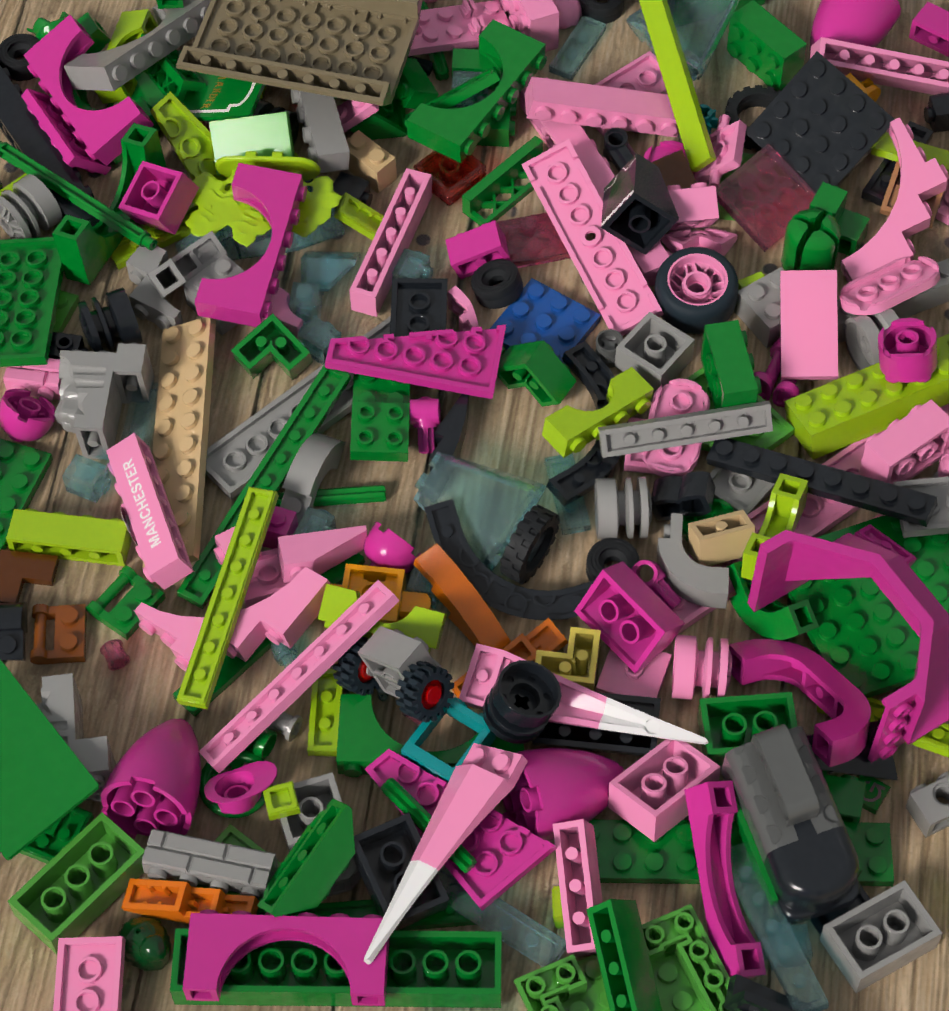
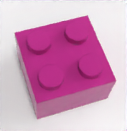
(158, 197)

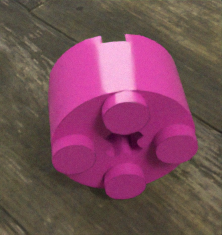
(907, 351)

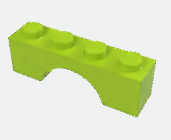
(129, 28)
(572, 428)
(783, 513)
(418, 623)

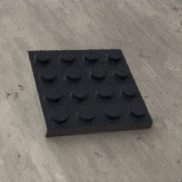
(821, 124)

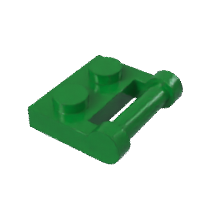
(122, 617)

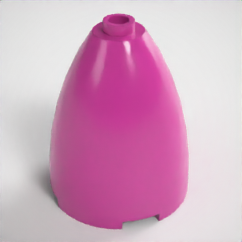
(855, 20)
(156, 782)
(559, 788)

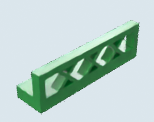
(183, 79)
(499, 182)

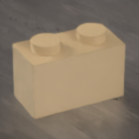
(371, 162)
(719, 538)

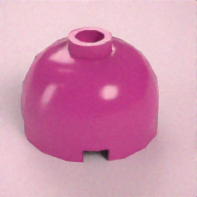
(25, 416)
(388, 549)

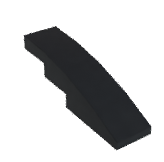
(452, 430)

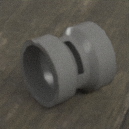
(606, 346)

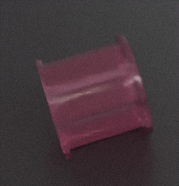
(115, 654)

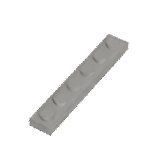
(685, 429)

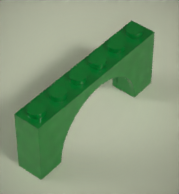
(460, 129)
(88, 248)
(364, 740)

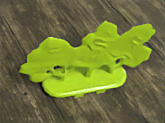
(219, 208)

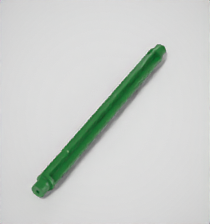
(77, 196)

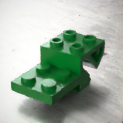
(379, 419)

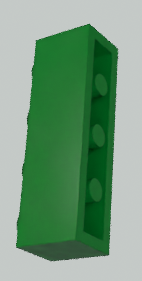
(623, 956)

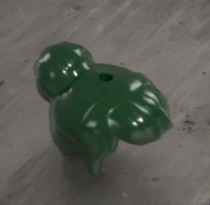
(150, 947)

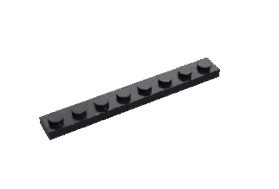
(824, 481)

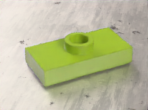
(358, 215)

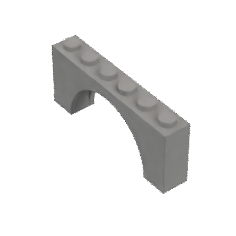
(119, 65)

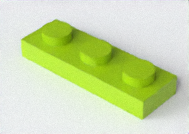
(324, 716)

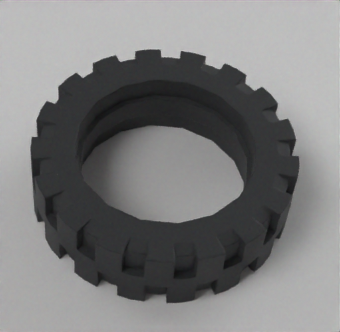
(746, 99)
(529, 544)

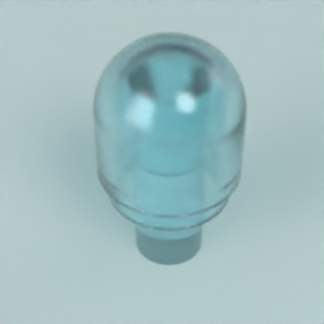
(283, 655)

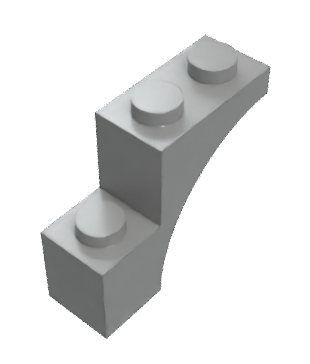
(145, 298)

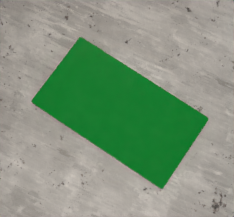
(37, 770)

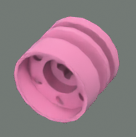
(700, 667)

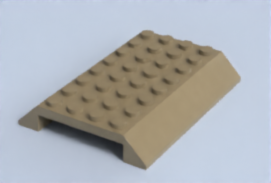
(308, 45)

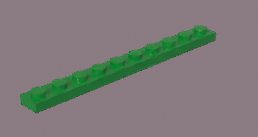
(270, 473)

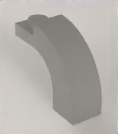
(186, 264)
(309, 467)
(689, 579)

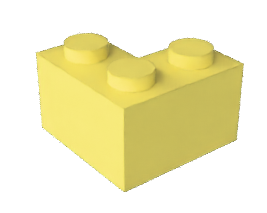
(580, 660)

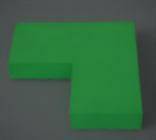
(59, 835)

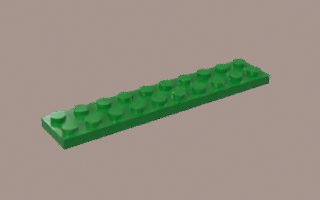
(632, 857)

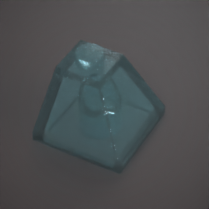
(326, 267)

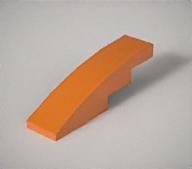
(461, 598)
(543, 637)
(179, 899)

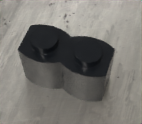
(684, 495)

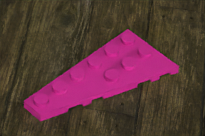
(433, 359)
(499, 845)

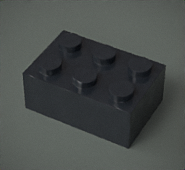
(382, 860)

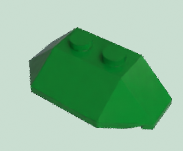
(312, 863)

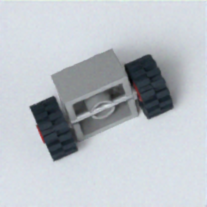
(399, 668)

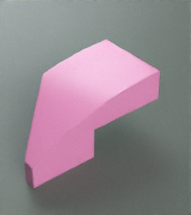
(463, 308)

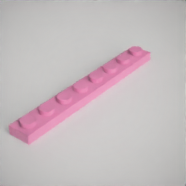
(298, 676)

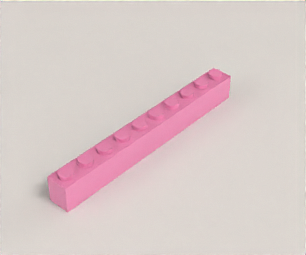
(600, 175)

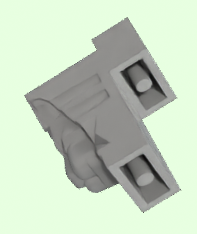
(94, 392)
(64, 711)

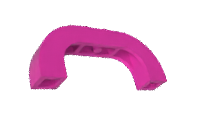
(770, 659)

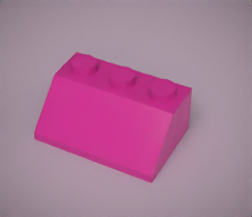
(629, 616)

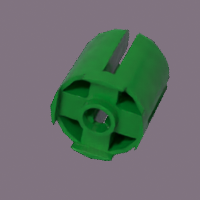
(811, 241)

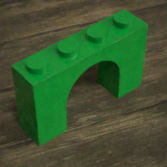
(501, 130)

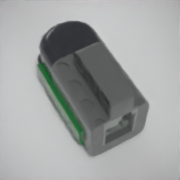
(792, 825)

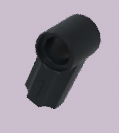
(616, 148)

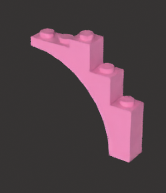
(909, 215)
(279, 618)

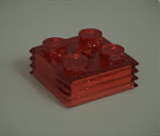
(450, 177)

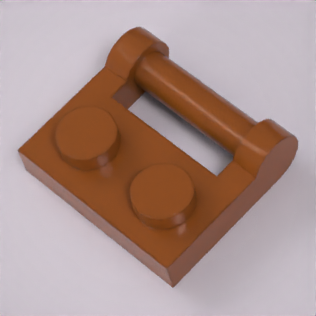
(68, 635)

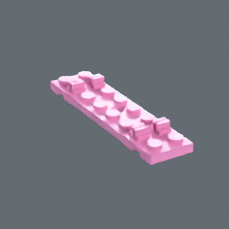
(455, 26)
(603, 262)

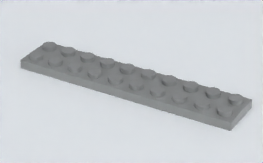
(240, 452)

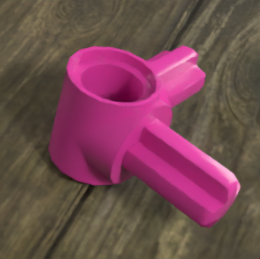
(424, 417)
(658, 584)

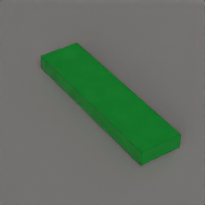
(464, 90)

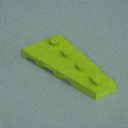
(186, 135)

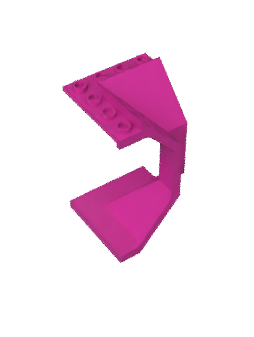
(797, 558)

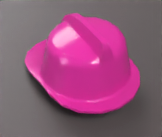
(241, 788)

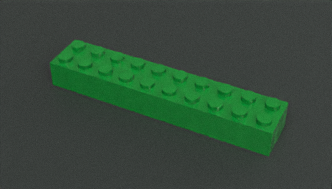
(422, 971)

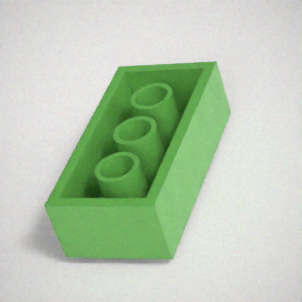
(78, 882)

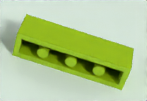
(70, 536)

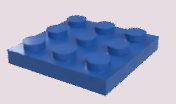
(546, 316)

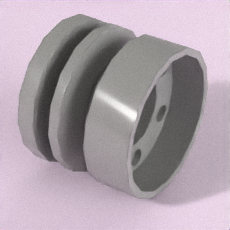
(28, 209)
(621, 508)

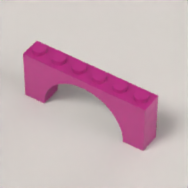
(98, 128)
(248, 295)
(222, 940)

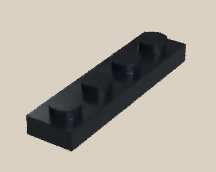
(878, 184)

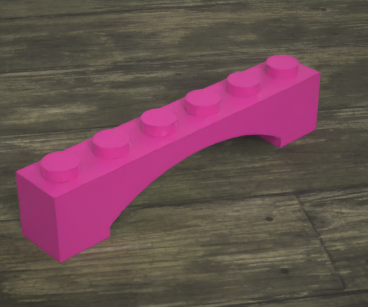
(711, 818)

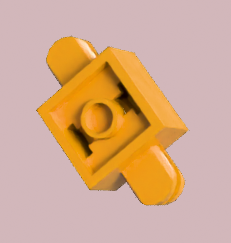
(363, 577)

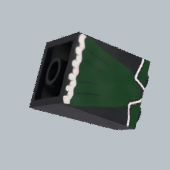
(638, 205)

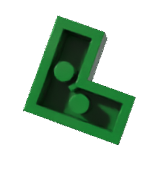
(853, 224)
(271, 343)
(537, 369)

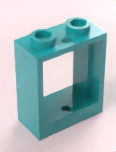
(433, 765)

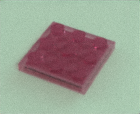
(764, 196)

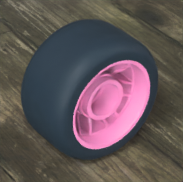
(696, 289)

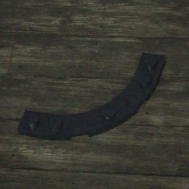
(581, 477)
(493, 589)

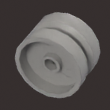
(862, 336)

